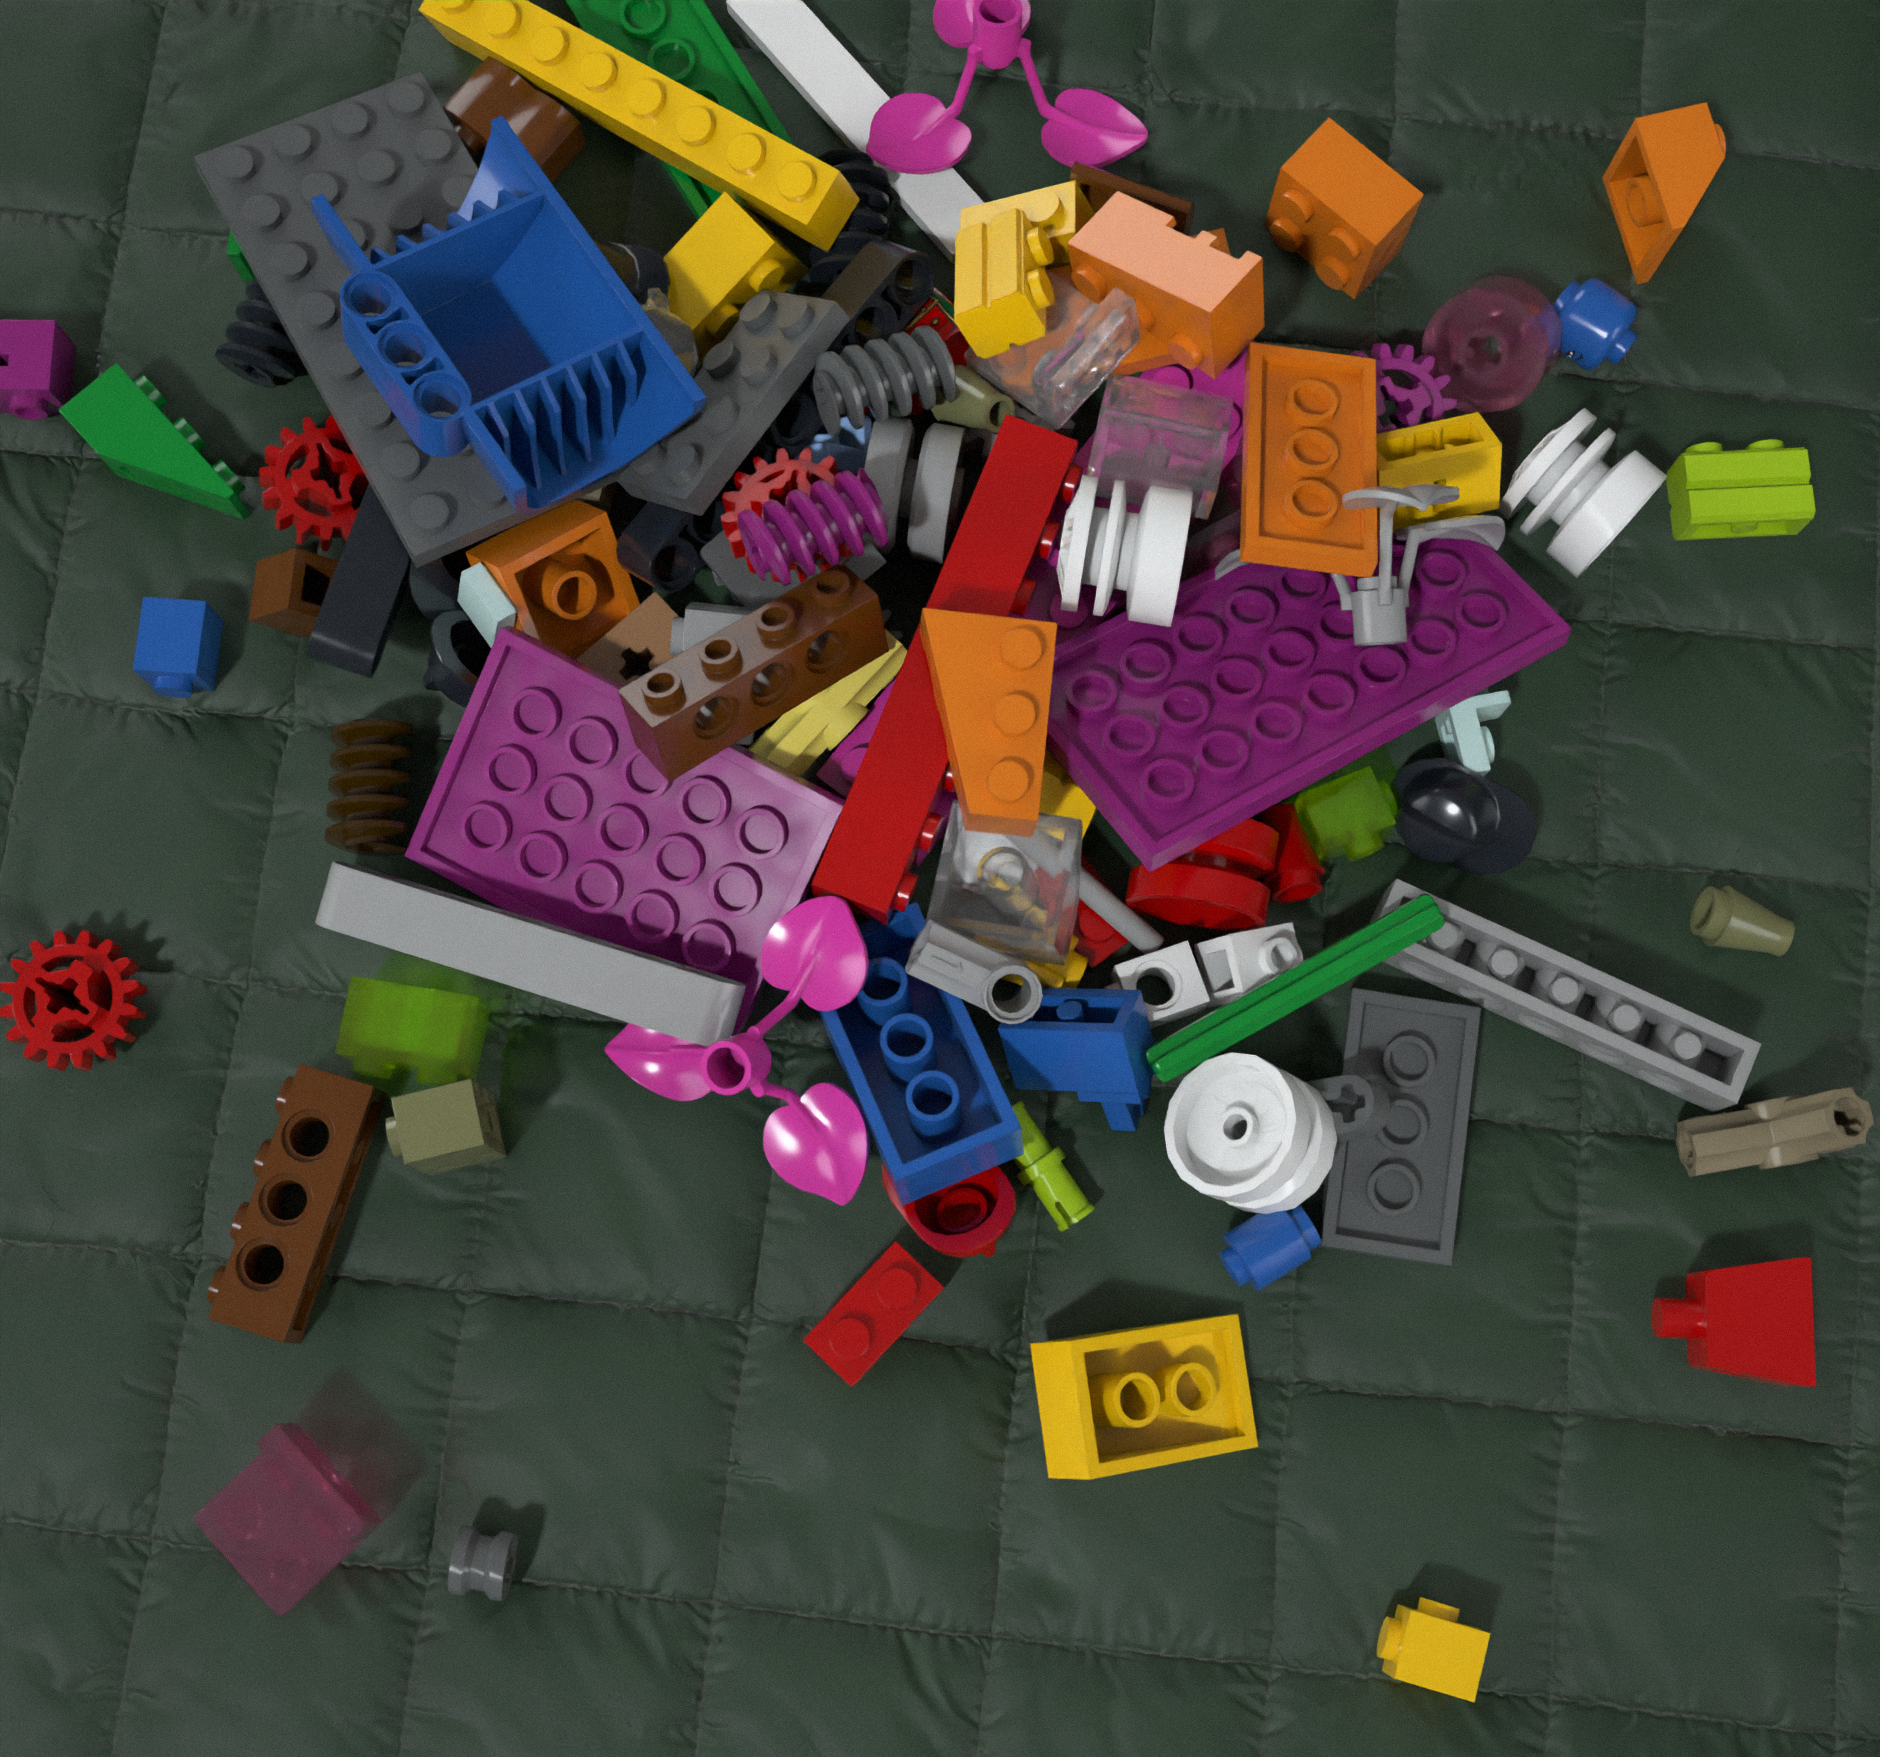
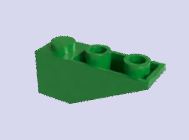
(140, 443)

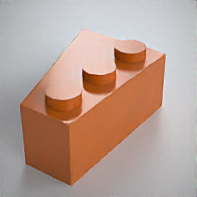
(1183, 287)
(994, 712)

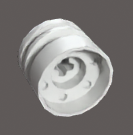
(1579, 492)
(1125, 550)

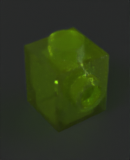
(1348, 815)

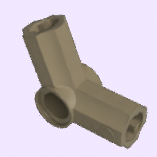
(1774, 1132)

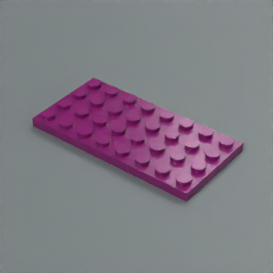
(1267, 691)

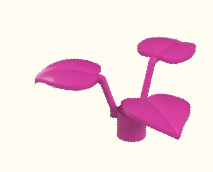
(922, 137)
(816, 1139)

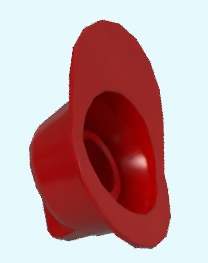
(963, 1216)

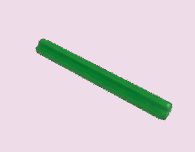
(1295, 987)

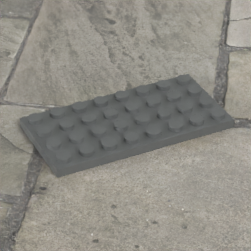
(386, 171)

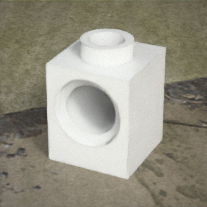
(1180, 972)

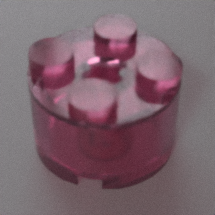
(1526, 335)

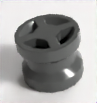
(482, 1563)

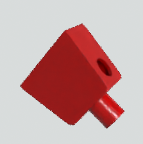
(1746, 1321)

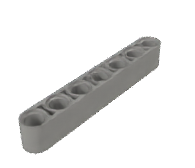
(530, 954)

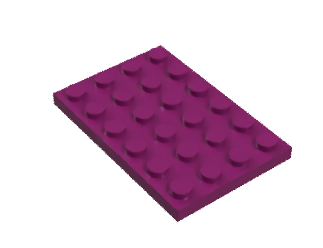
(578, 829)

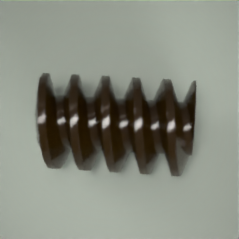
(366, 786)

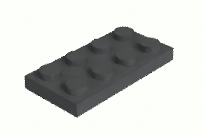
(745, 389)
(1403, 1185)

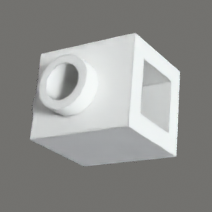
(1245, 960)

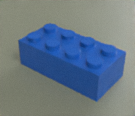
(920, 1071)

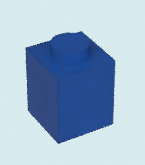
(178, 646)

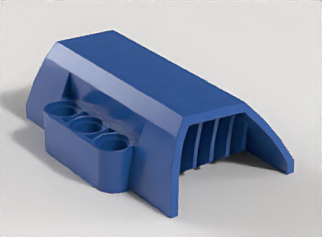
(512, 335)

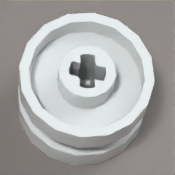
(1250, 1134)

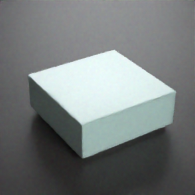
(485, 602)

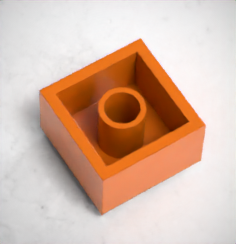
(1341, 209)

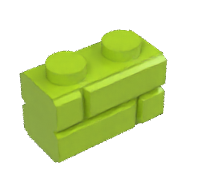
(1740, 491)

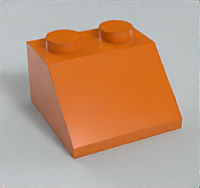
(1660, 180)
(561, 576)

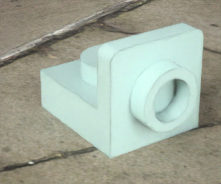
(1461, 733)

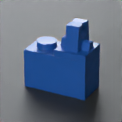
(1086, 1045)

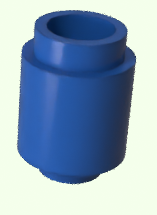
(1268, 1247)

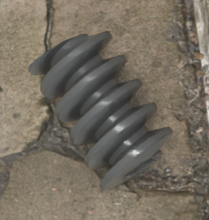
(881, 375)

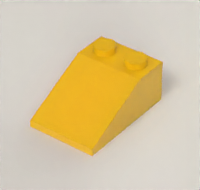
(1143, 1397)

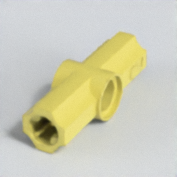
(829, 716)

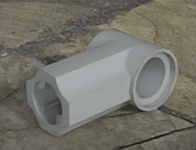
(971, 970)

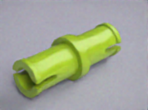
(1047, 1175)

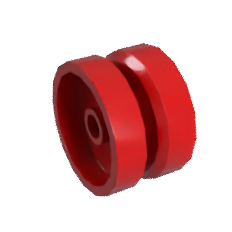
(1212, 883)

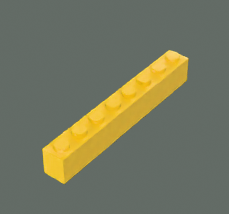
(653, 113)

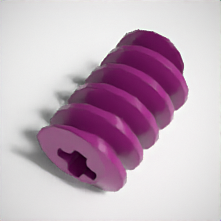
(813, 525)

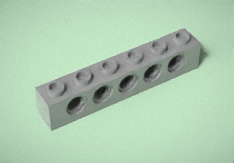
(1576, 1004)

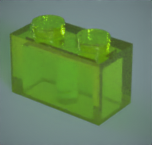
(412, 1031)

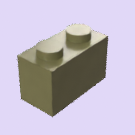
(446, 1127)

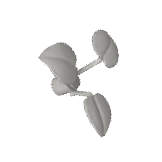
(1380, 601)

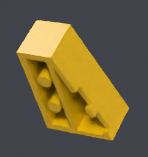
(724, 265)

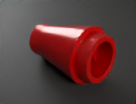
(1297, 865)

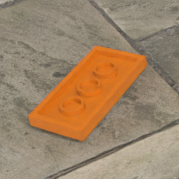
(1303, 449)

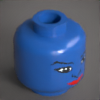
(1595, 323)

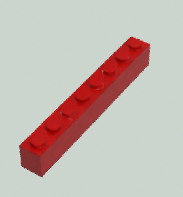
(907, 759)

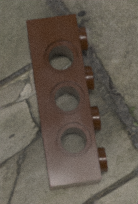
(754, 670)
(306, 1242)

